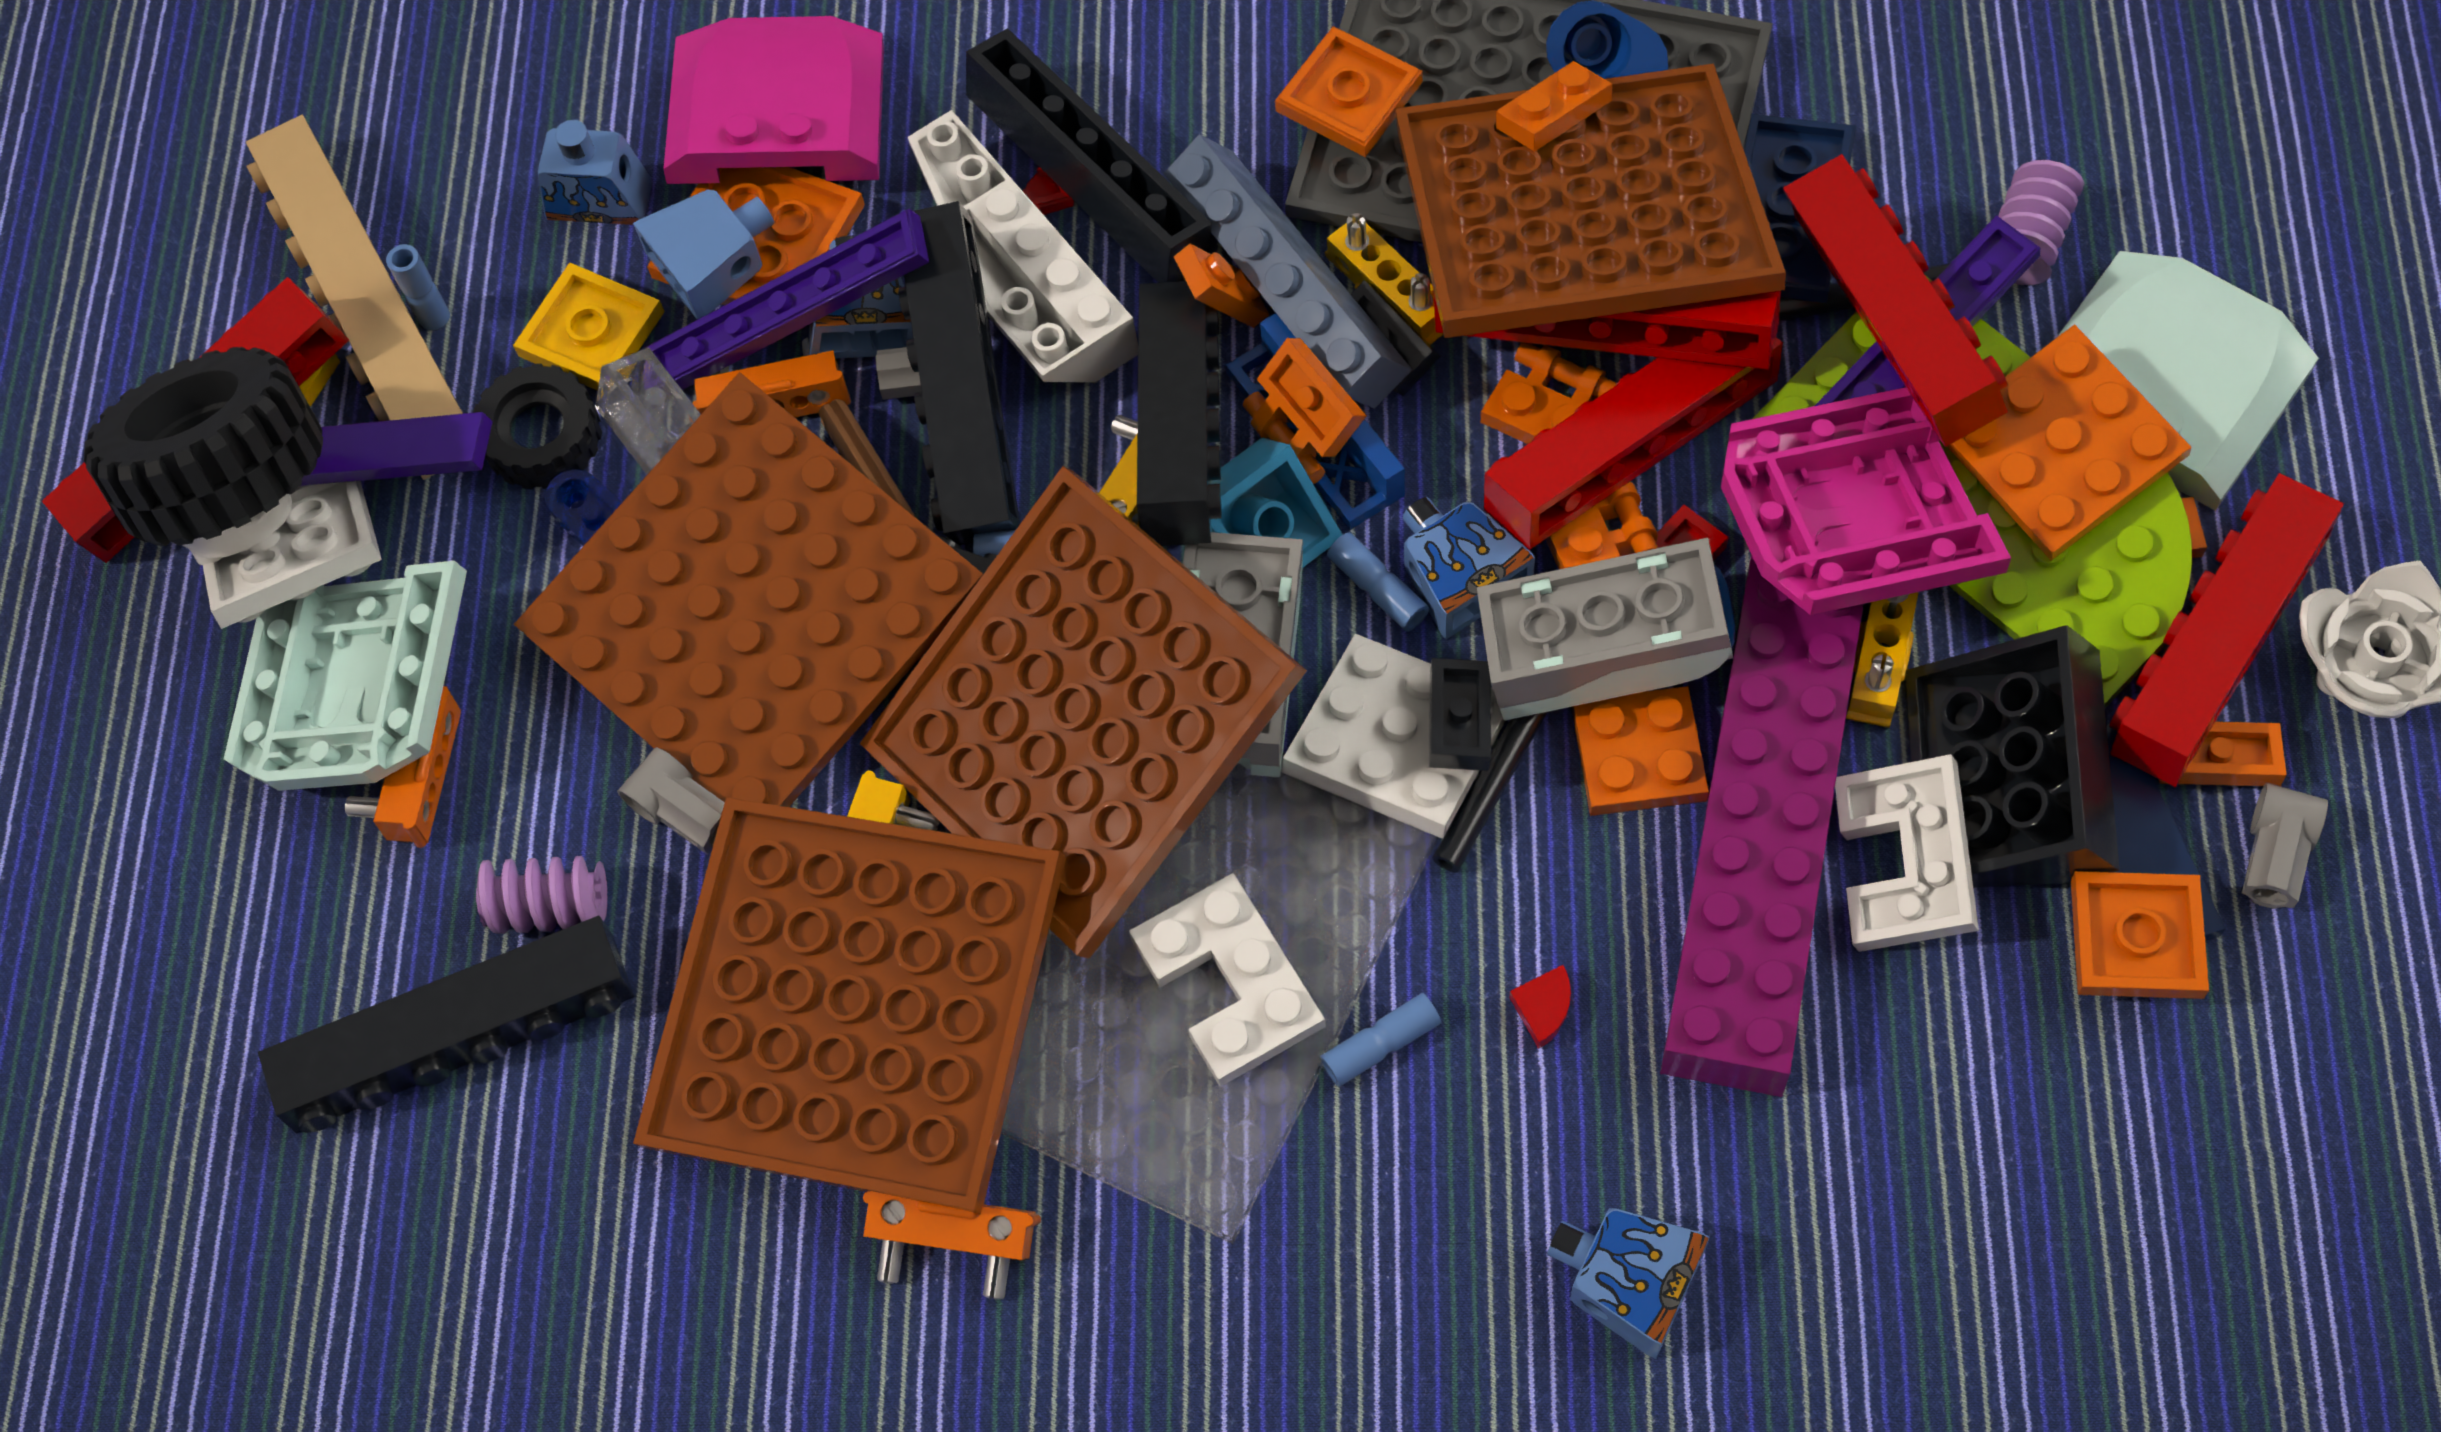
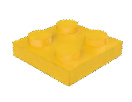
(587, 324)

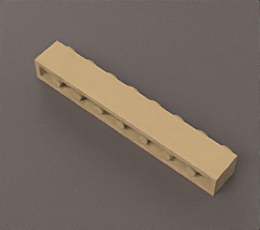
(348, 275)

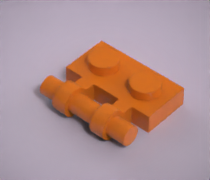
(1312, 401)
(1526, 406)
(1589, 539)

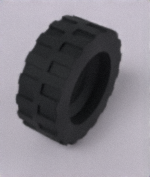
(530, 388)

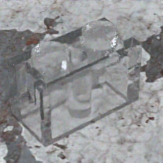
(648, 414)

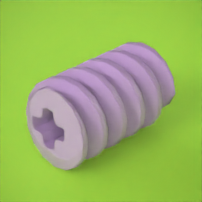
(2040, 209)
(540, 897)

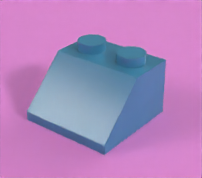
(1273, 496)

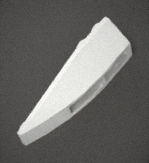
(1030, 275)

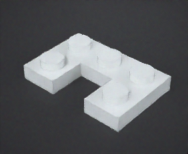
(1937, 887)
(1272, 1001)

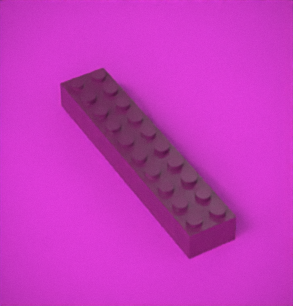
(1762, 844)

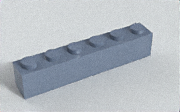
(1288, 271)

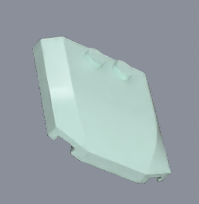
(2201, 357)
(346, 680)

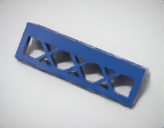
(1364, 449)

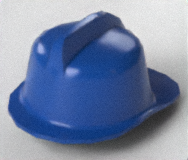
(1604, 41)

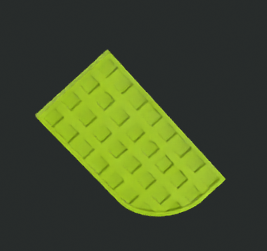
(2110, 586)

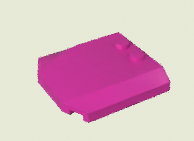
(775, 98)
(1855, 504)

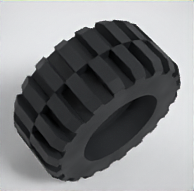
(204, 446)

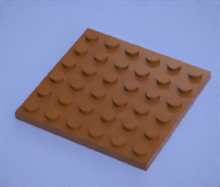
(1604, 220)
(750, 601)
(1083, 704)
(852, 1003)

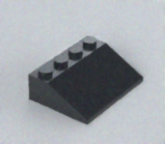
(2027, 752)

